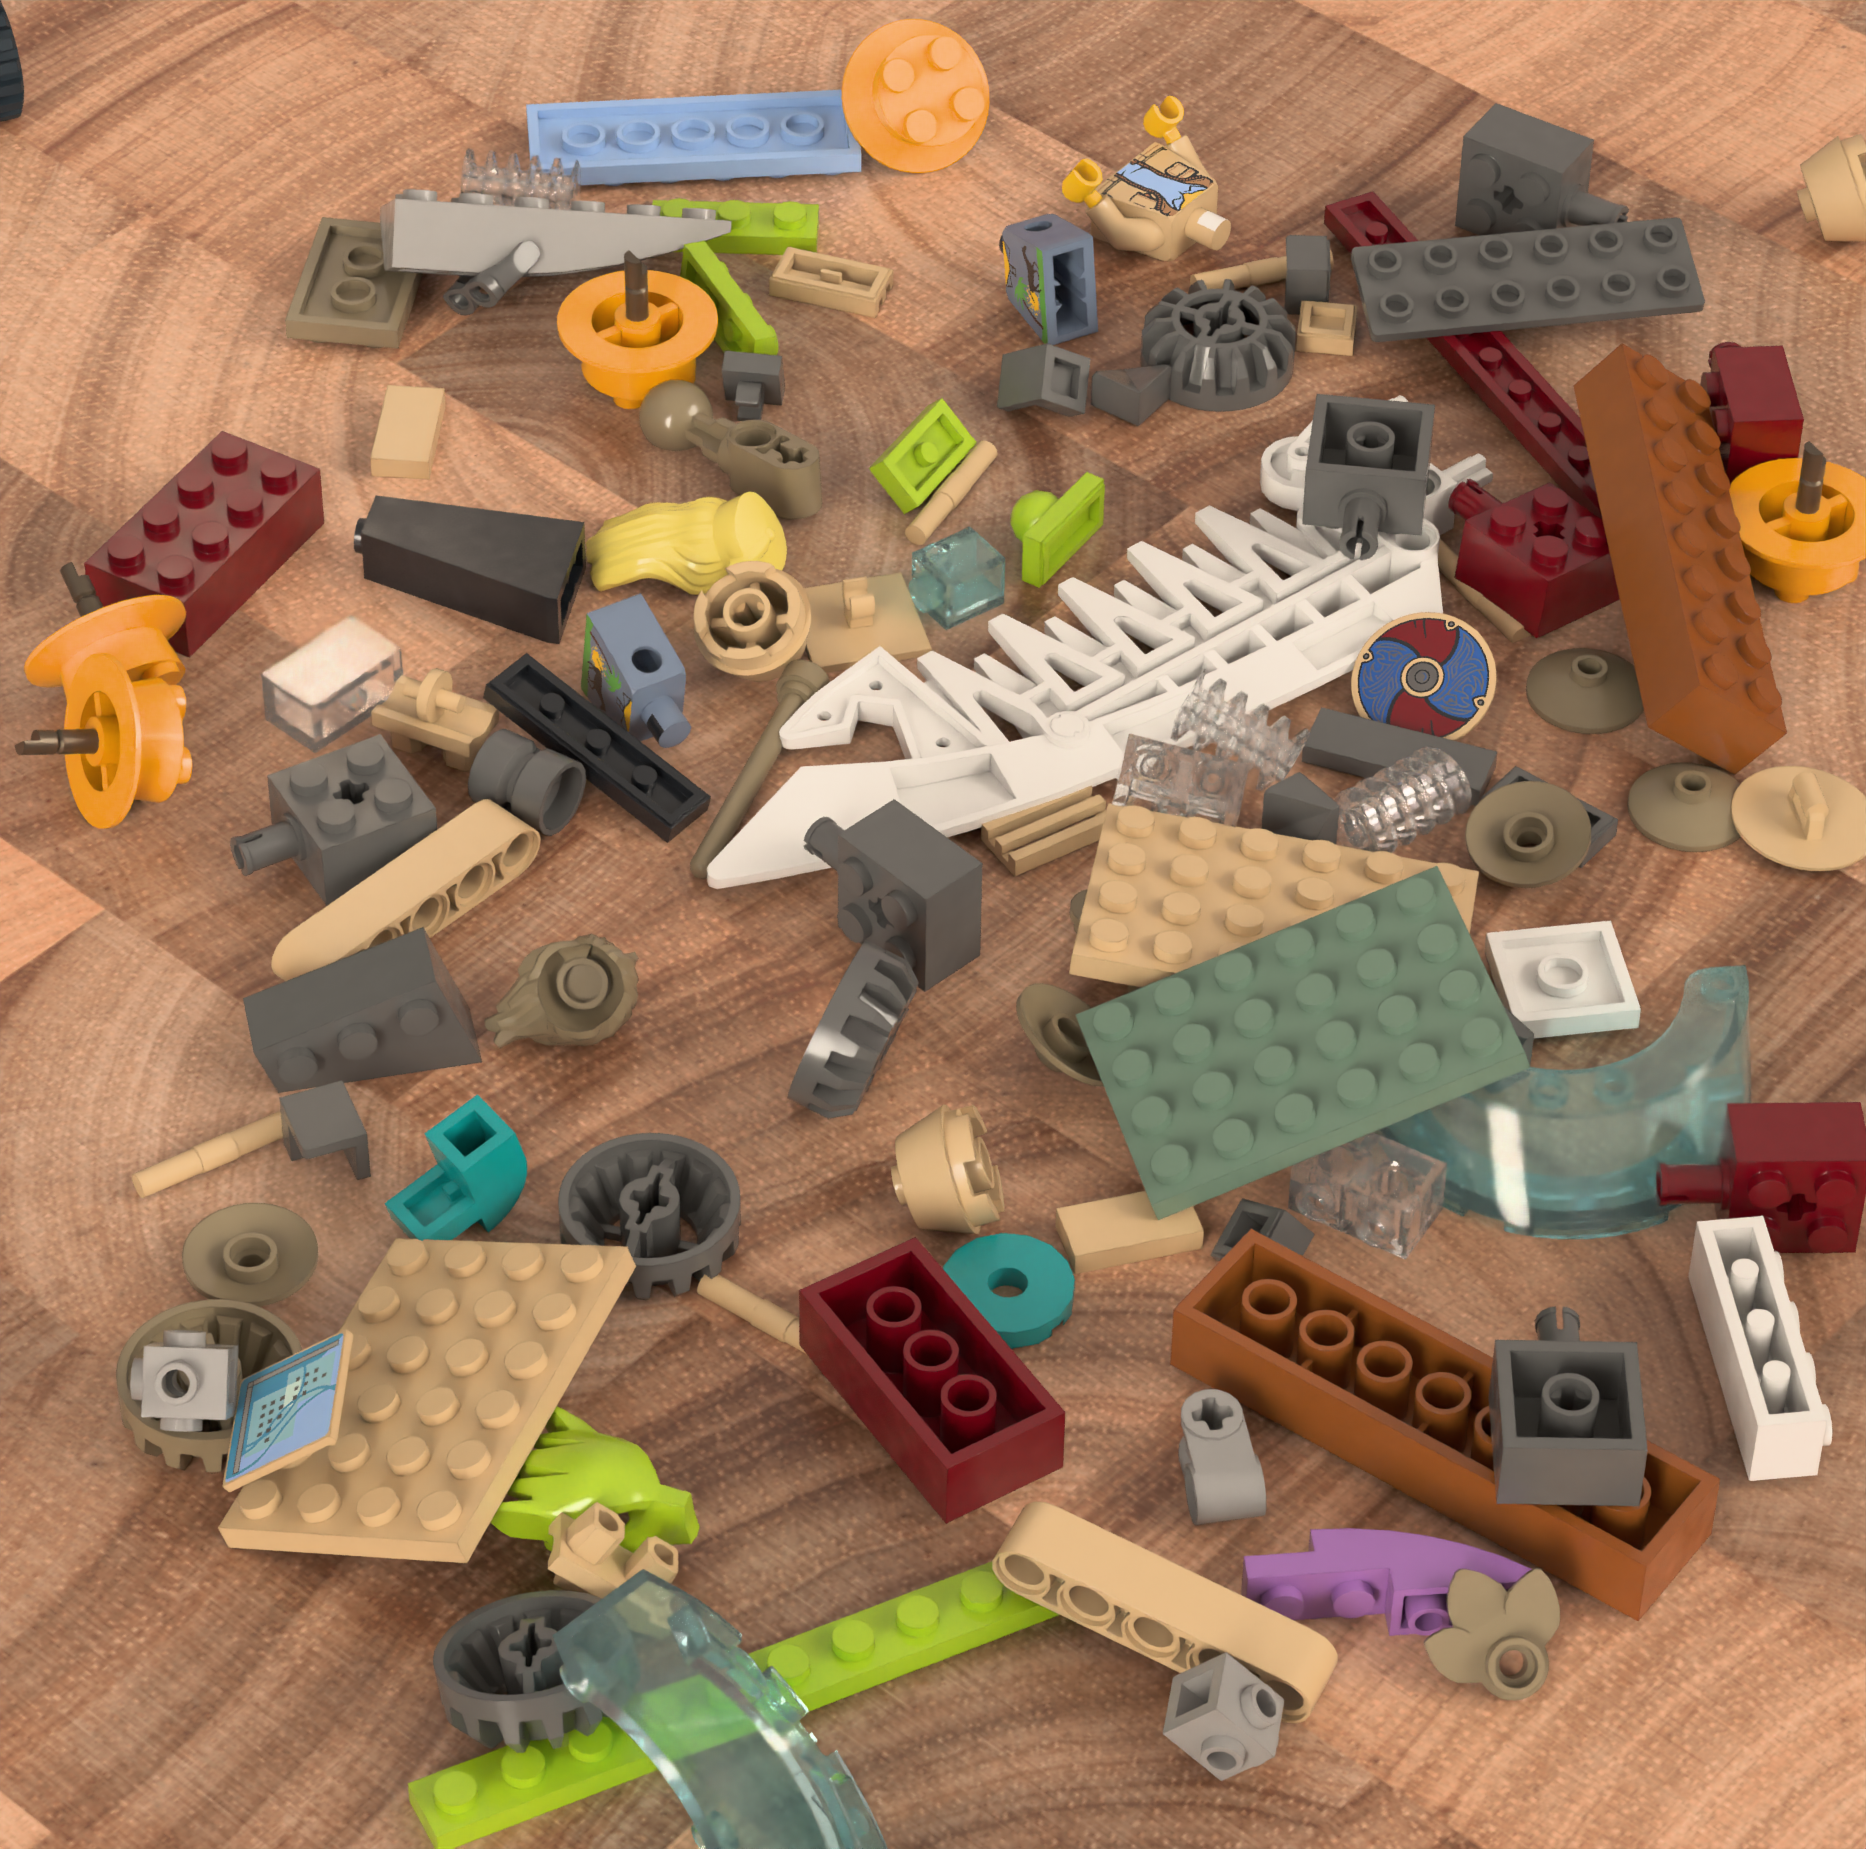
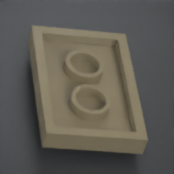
(347, 291)

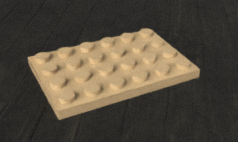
(1191, 889)
(442, 1399)

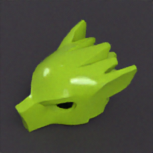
(583, 1467)

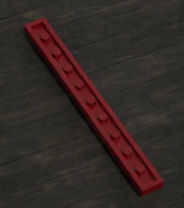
(1489, 365)

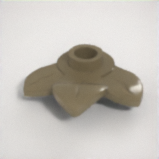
(1492, 1622)

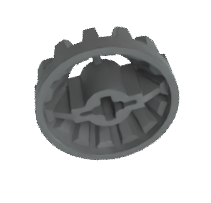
(1216, 364)
(854, 1033)
(648, 1187)
(513, 1651)

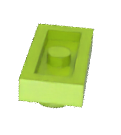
(922, 456)

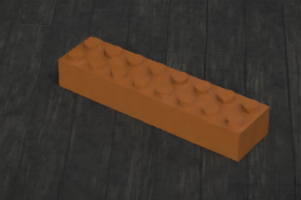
(1679, 560)
(1418, 1418)

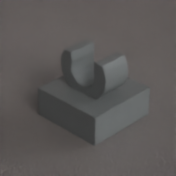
(752, 382)

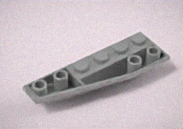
(475, 234)

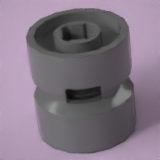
(527, 781)

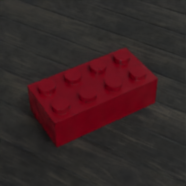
(212, 535)
(931, 1379)

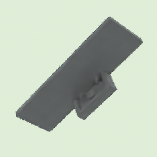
(1527, 279)

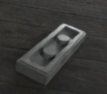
(1367, 746)

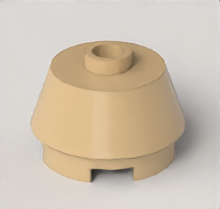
(1836, 190)
(753, 621)
(947, 1172)

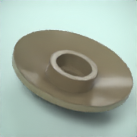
(1585, 691)
(1684, 807)
(1525, 815)
(1052, 1027)
(250, 1254)

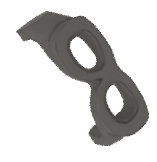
(496, 280)

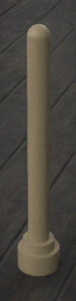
(795, 686)

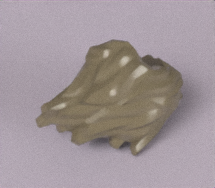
(568, 994)

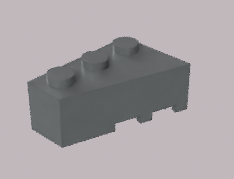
(363, 1018)

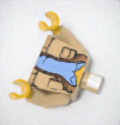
(1157, 199)

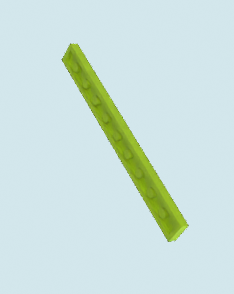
(818, 1665)

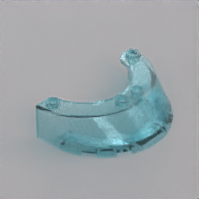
(1584, 1145)
(712, 1722)

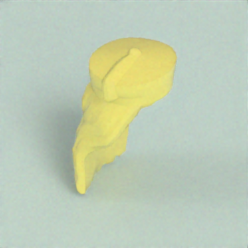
(685, 542)

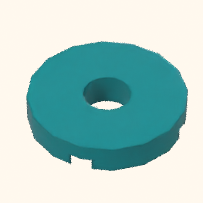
(1019, 1263)

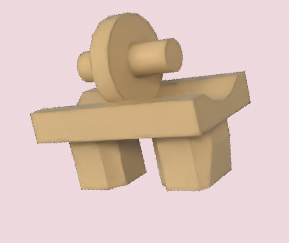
(436, 716)
(591, 1560)

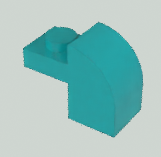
(474, 1179)

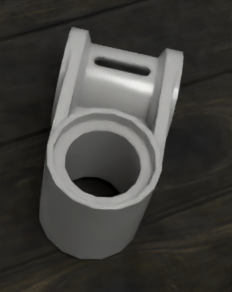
(1219, 1460)

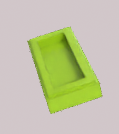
(1056, 527)

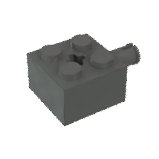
(1527, 177)
(1367, 469)
(339, 817)
(904, 889)
(1567, 1418)

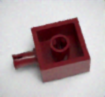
(1752, 405)
(1534, 555)
(1786, 1163)

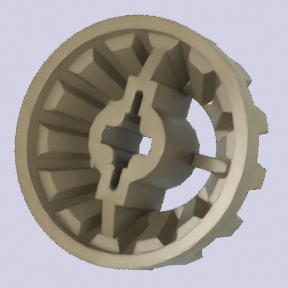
(261, 1343)

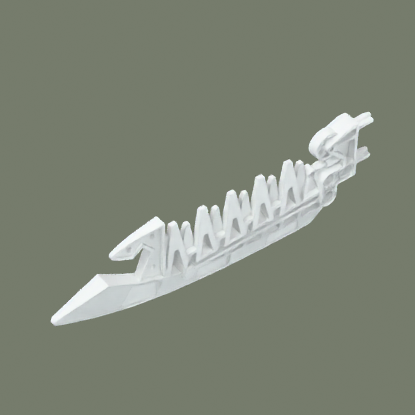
(1268, 642)

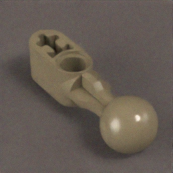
(752, 452)

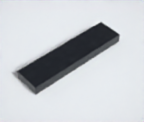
(609, 753)

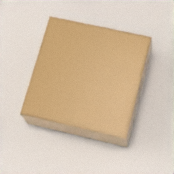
(1326, 328)

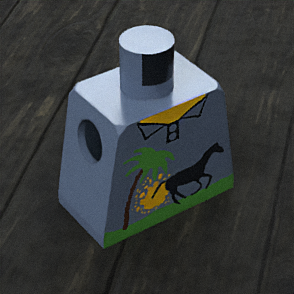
(1051, 277)
(634, 672)

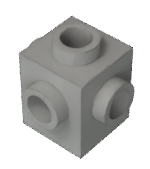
(210, 1373)
(1223, 1716)

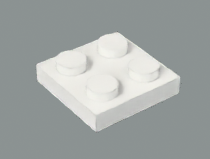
(1563, 978)

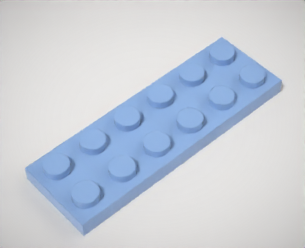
(695, 137)

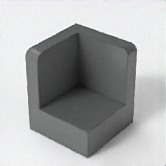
(1044, 378)
(324, 1123)

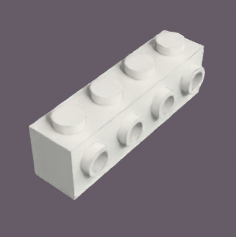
(1758, 1349)

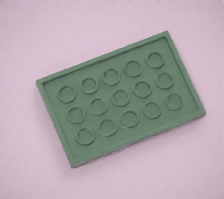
(1300, 1042)

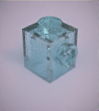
(957, 578)

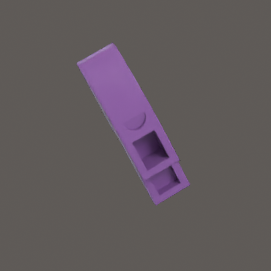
(1370, 1574)

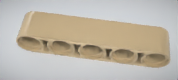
(416, 890)
(1158, 1605)

